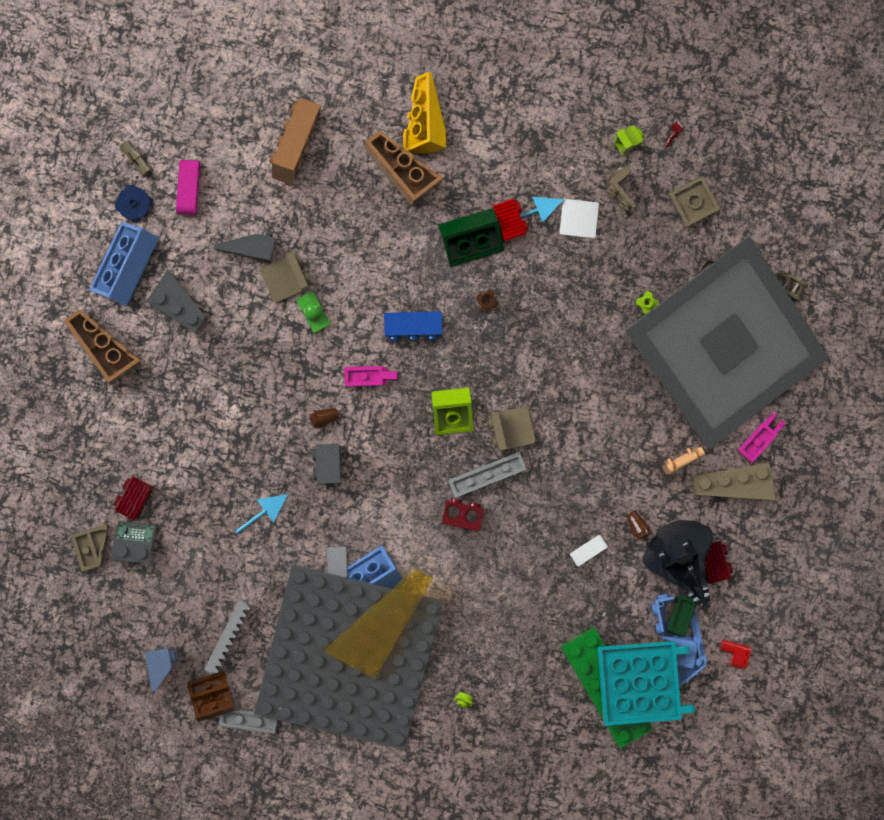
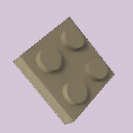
(694, 201)

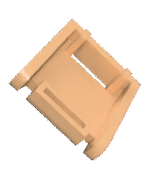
(684, 460)

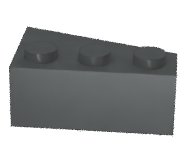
(177, 304)

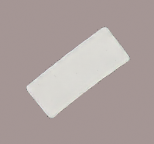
(588, 550)

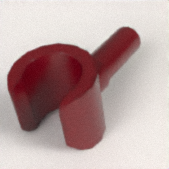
(677, 129)

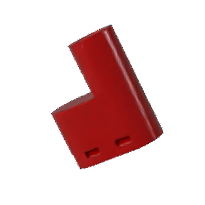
(739, 652)

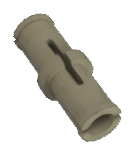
(135, 158)

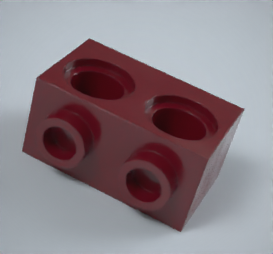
(461, 520)

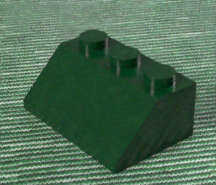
(471, 237)

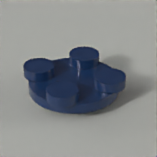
(133, 203)

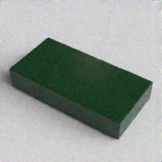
(681, 616)

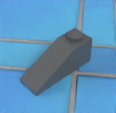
(252, 246)

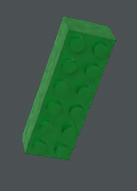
(583, 658)

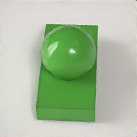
(313, 312)

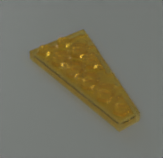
(375, 633)

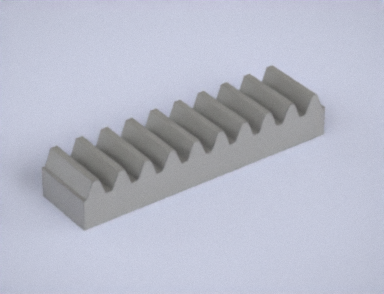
(487, 475)
(228, 633)

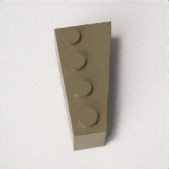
(744, 483)

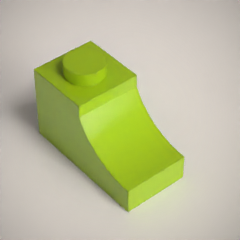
(628, 139)

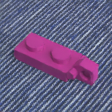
(368, 376)

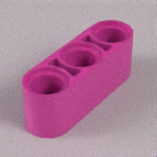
(188, 187)

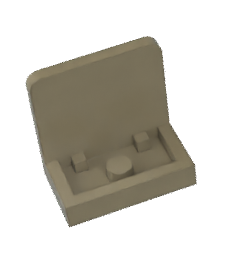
(616, 191)
(285, 277)
(511, 428)

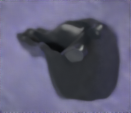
(680, 557)

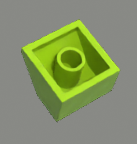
(452, 411)

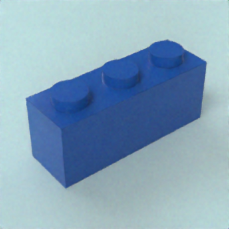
(413, 325)

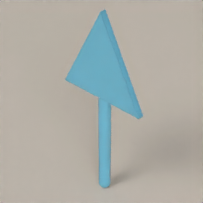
(544, 207)
(270, 505)

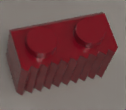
(133, 498)
(716, 564)

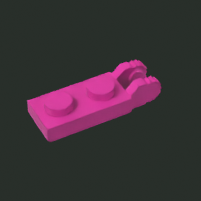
(760, 439)

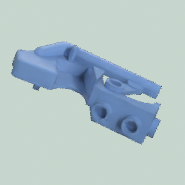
(687, 664)

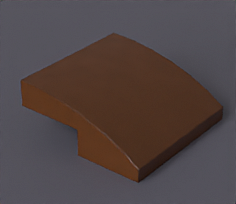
(210, 696)

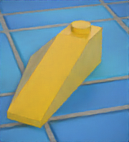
(426, 125)

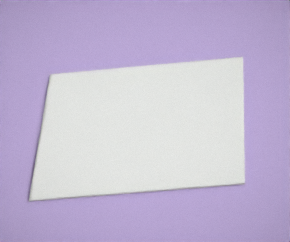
(579, 218)

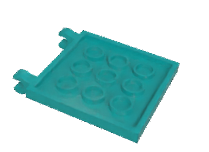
(640, 683)

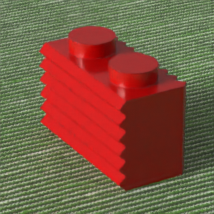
(509, 220)

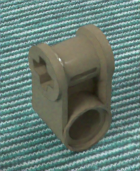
(792, 285)

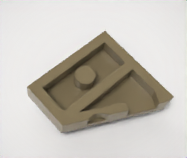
(90, 546)

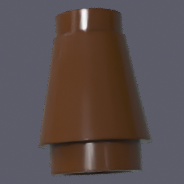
(323, 417)
(638, 526)

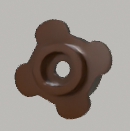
(490, 296)

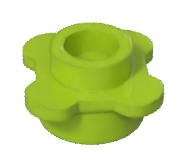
(647, 297)
(464, 700)

